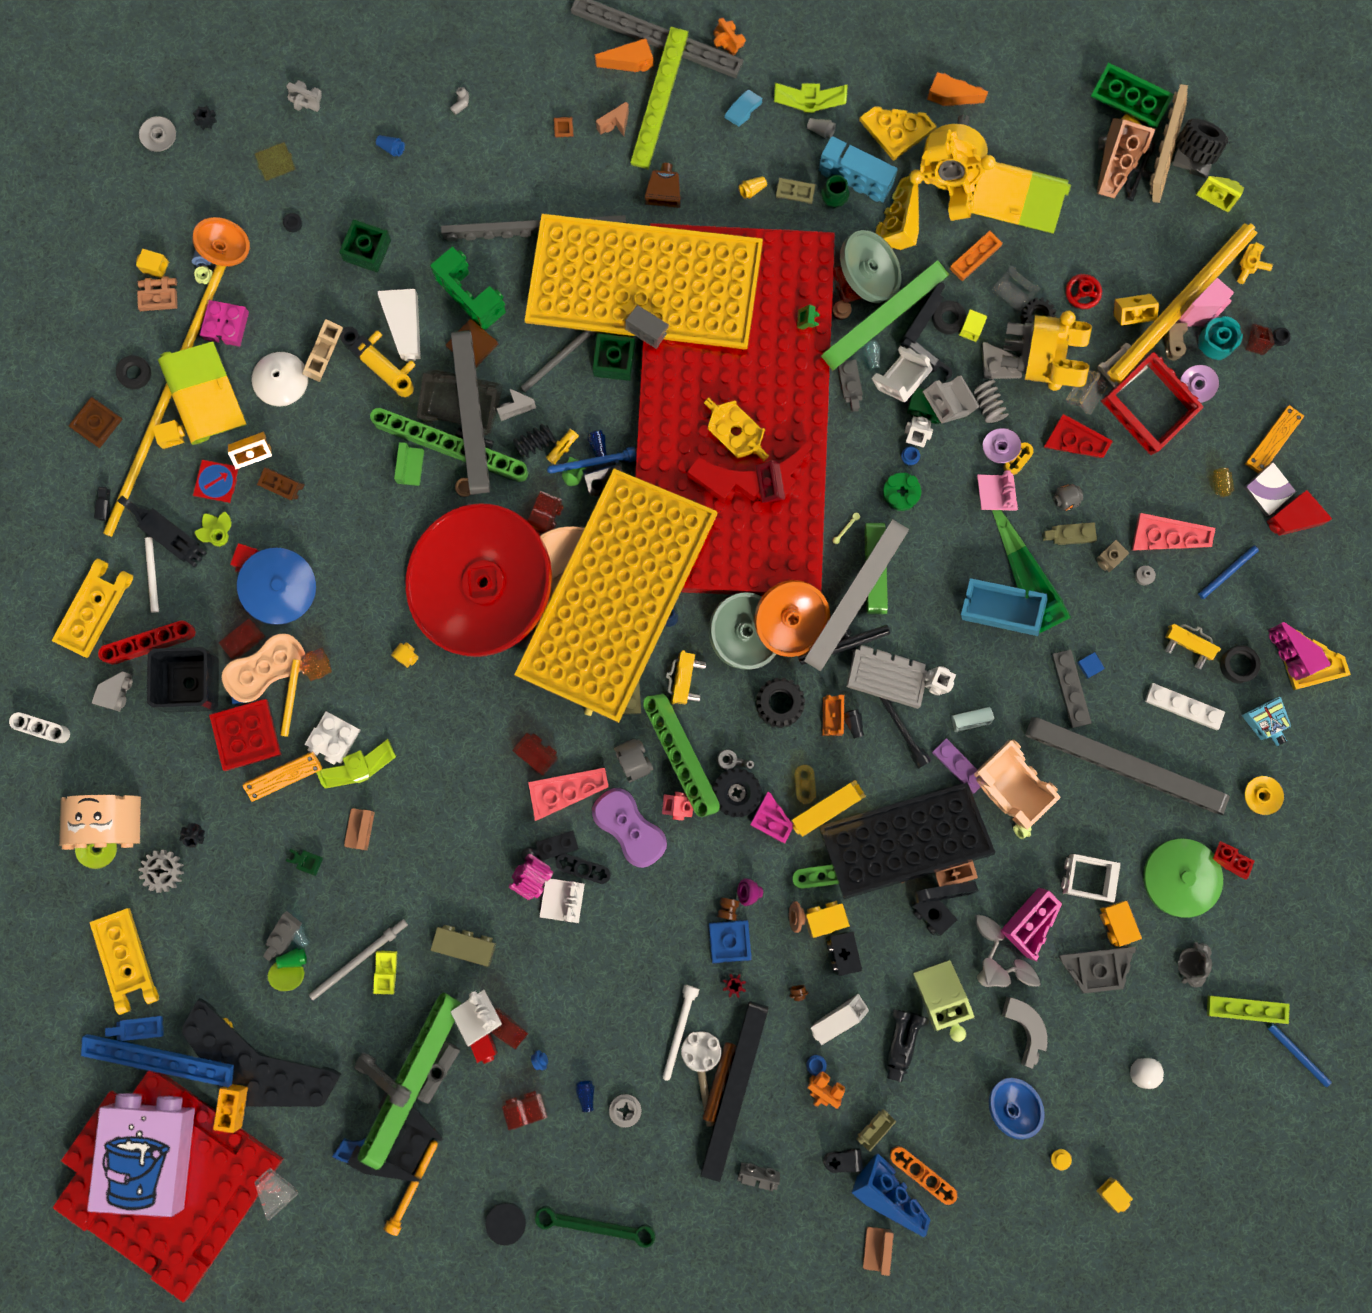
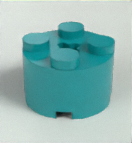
(1220, 337)

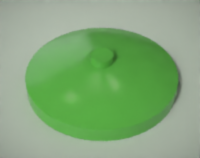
(1183, 878)

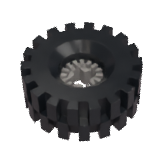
(741, 780)

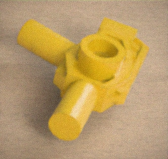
(1251, 262)

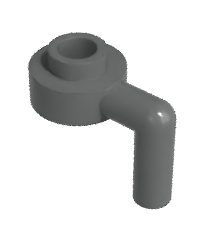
(732, 760)

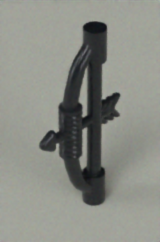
(1141, 173)

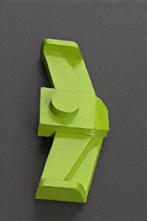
(810, 97)
(357, 767)

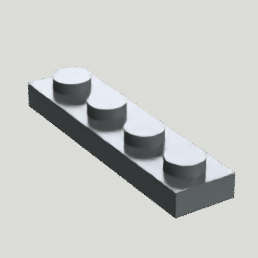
(1071, 689)

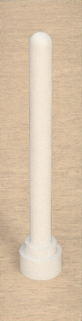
(689, 995)

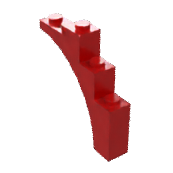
(723, 482)

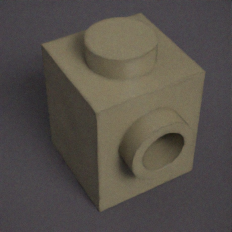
(1111, 556)

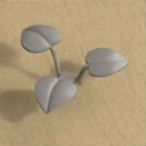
(992, 972)

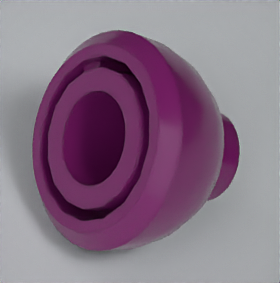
(749, 892)

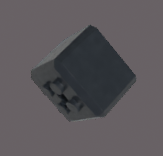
(168, 673)

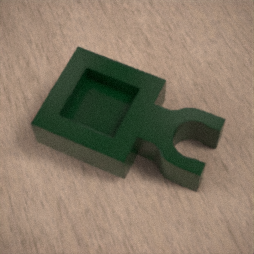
(306, 862)

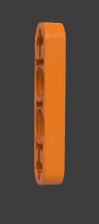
(924, 1173)

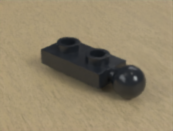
(552, 846)

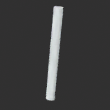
(151, 575)

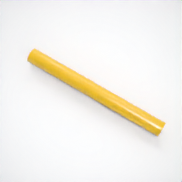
(290, 697)

